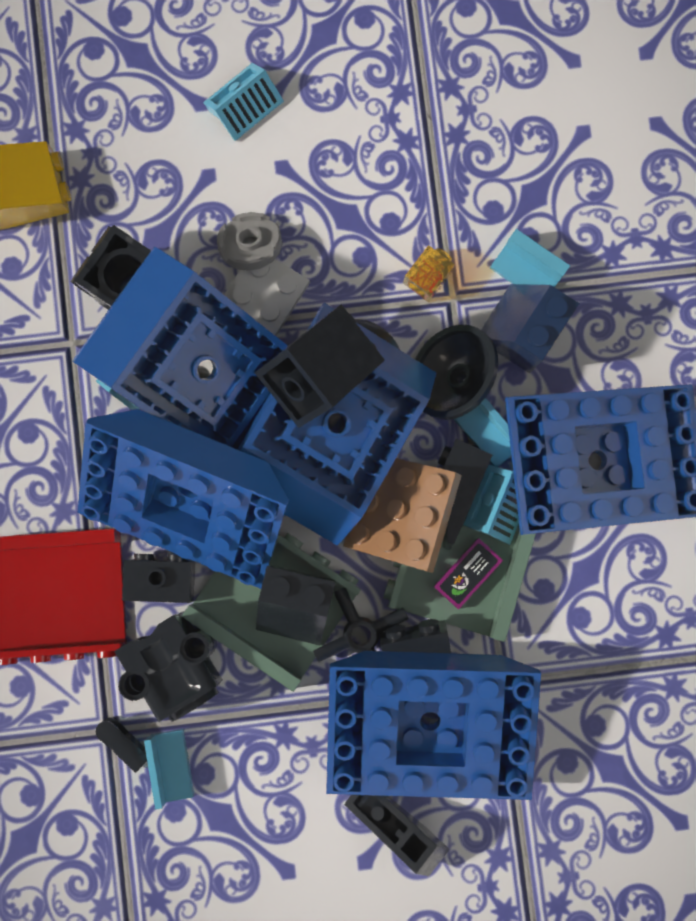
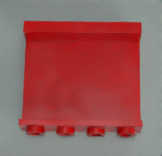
(61, 595)

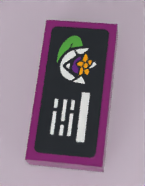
(468, 573)

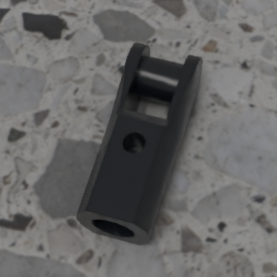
(122, 743)

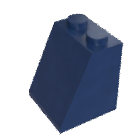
(528, 322)

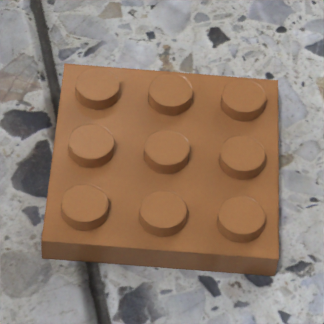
(407, 515)

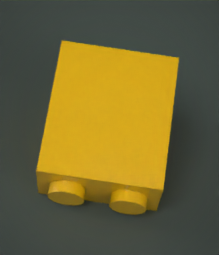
(31, 184)

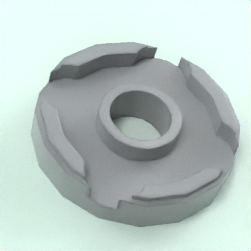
(252, 255)

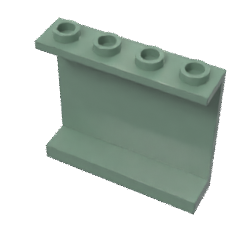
(488, 608)
(229, 614)

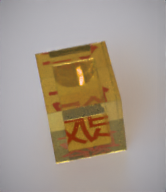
(429, 272)

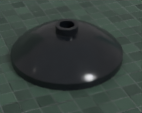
(458, 355)

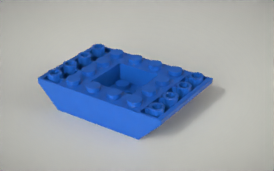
(160, 335)
(643, 448)
(334, 474)
(182, 493)
(475, 748)

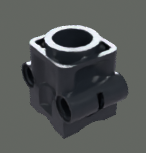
(109, 264)
(172, 670)

